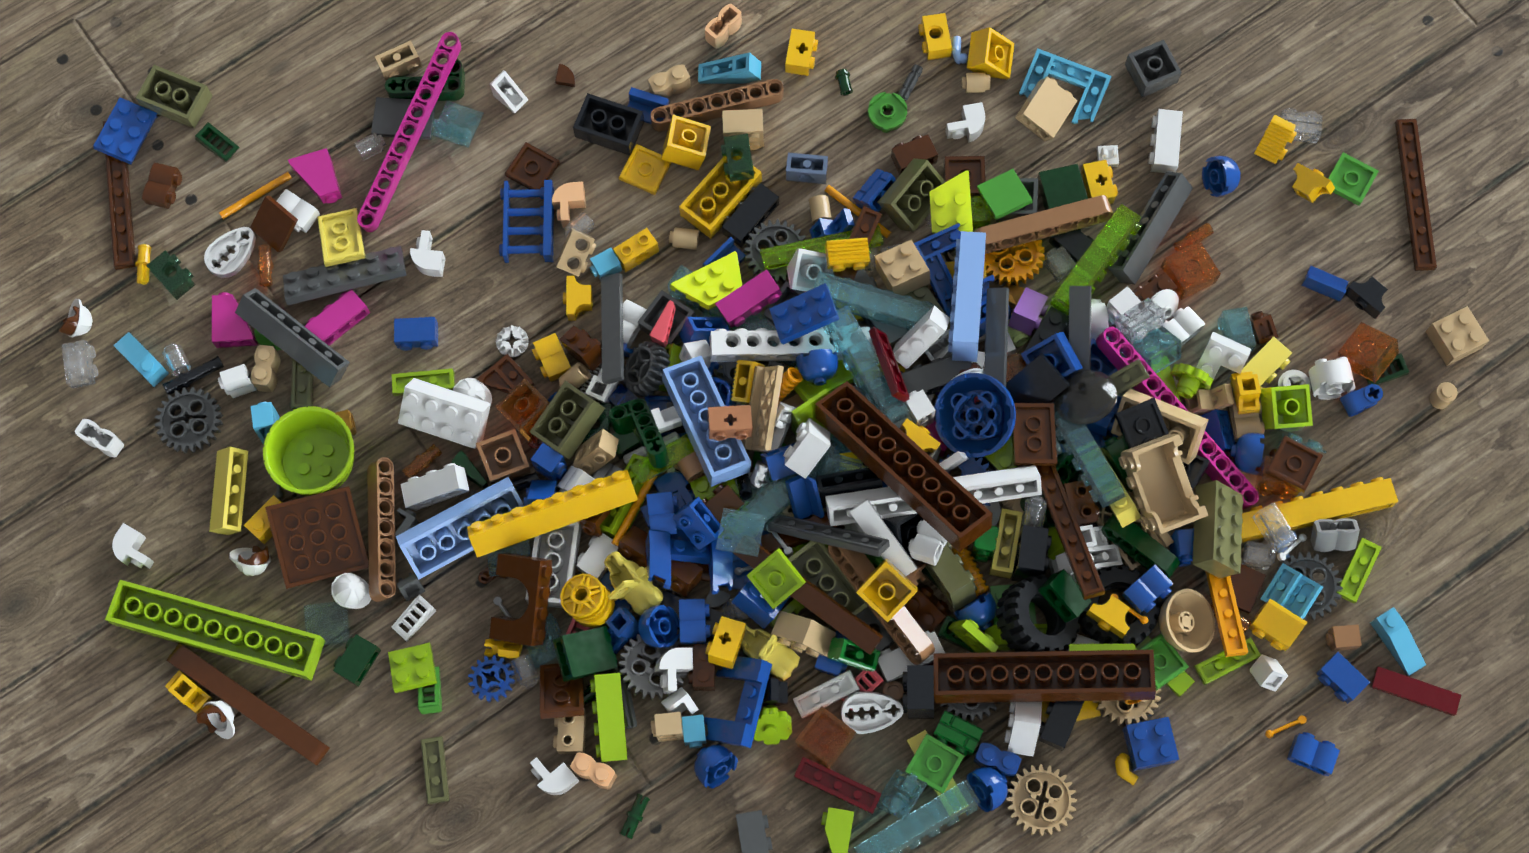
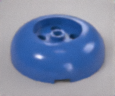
(959, 397)

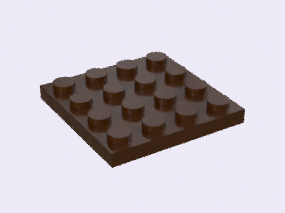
(317, 537)

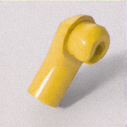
(1122, 768)

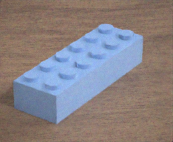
(967, 296)
(692, 393)
(446, 534)

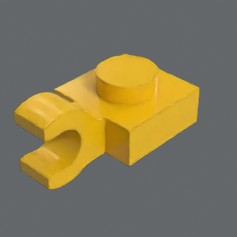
(503, 648)

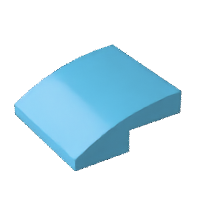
(1292, 591)

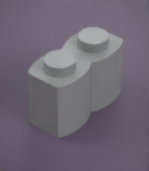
(1335, 534)

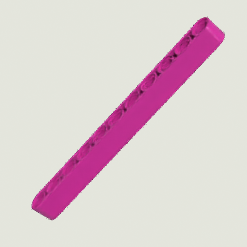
(408, 122)
(1161, 391)

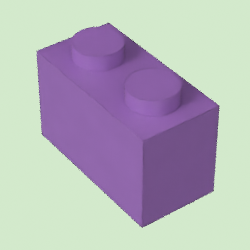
(1028, 311)

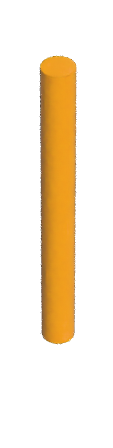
(255, 195)
(853, 208)
(633, 511)

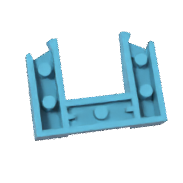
(1091, 80)

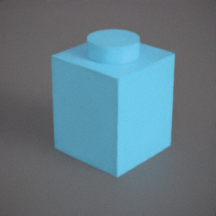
(605, 264)
(694, 731)

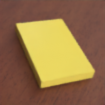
(341, 237)

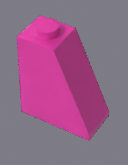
(318, 174)
(227, 326)

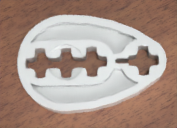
(220, 247)
(867, 699)

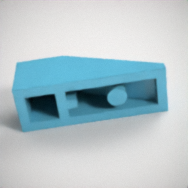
(730, 70)
(141, 359)
(1399, 641)

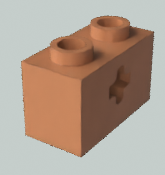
(738, 416)

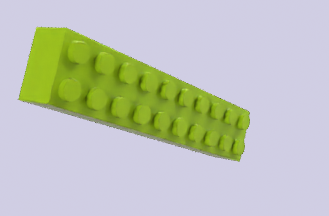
(215, 630)

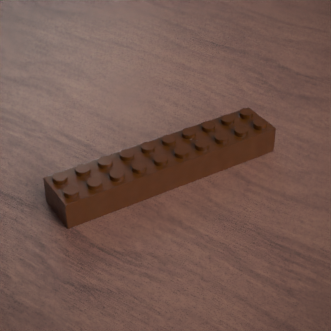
(904, 466)
(1044, 676)

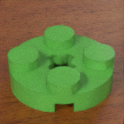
(889, 101)

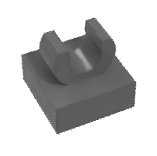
(410, 586)

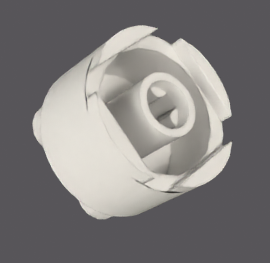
(1331, 378)

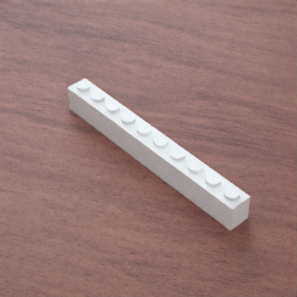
(985, 487)

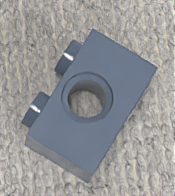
(806, 168)

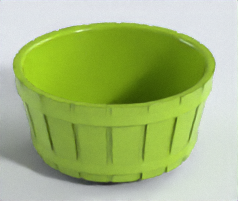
(309, 451)

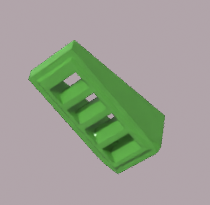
(430, 704)

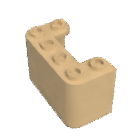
(1161, 484)

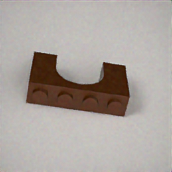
(535, 576)

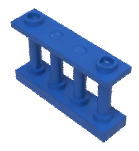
(545, 230)

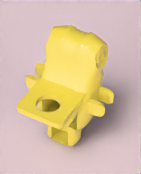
(631, 583)
(764, 646)

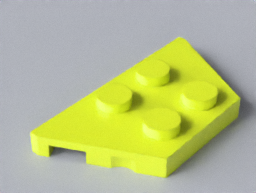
(951, 204)
(711, 282)

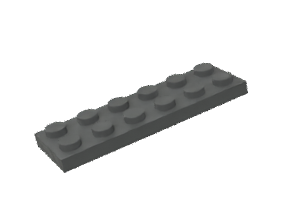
(324, 281)

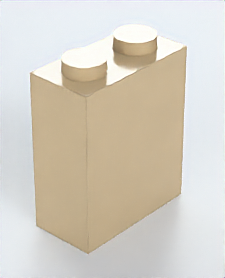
(1046, 108)

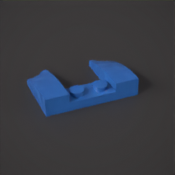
(940, 278)
(662, 550)
(742, 730)

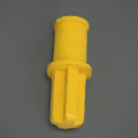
(143, 259)

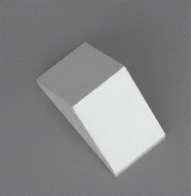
(508, 92)

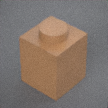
(1344, 638)

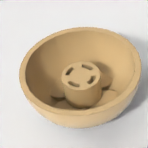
(1187, 621)

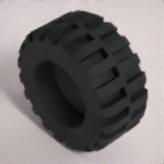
(1119, 579)
(1018, 627)

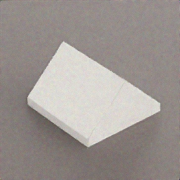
(805, 268)

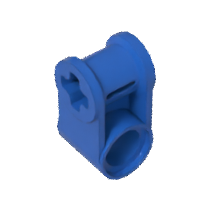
(1358, 400)

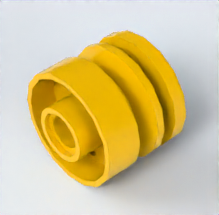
(587, 600)

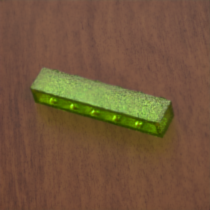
(1099, 255)

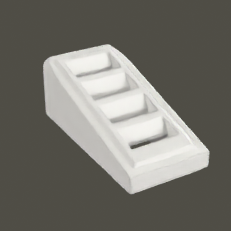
(430, 610)

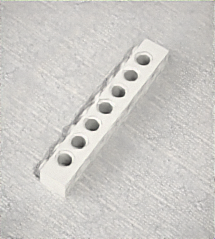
(763, 351)

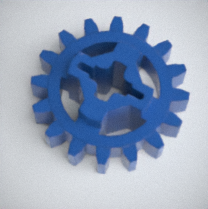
(496, 671)

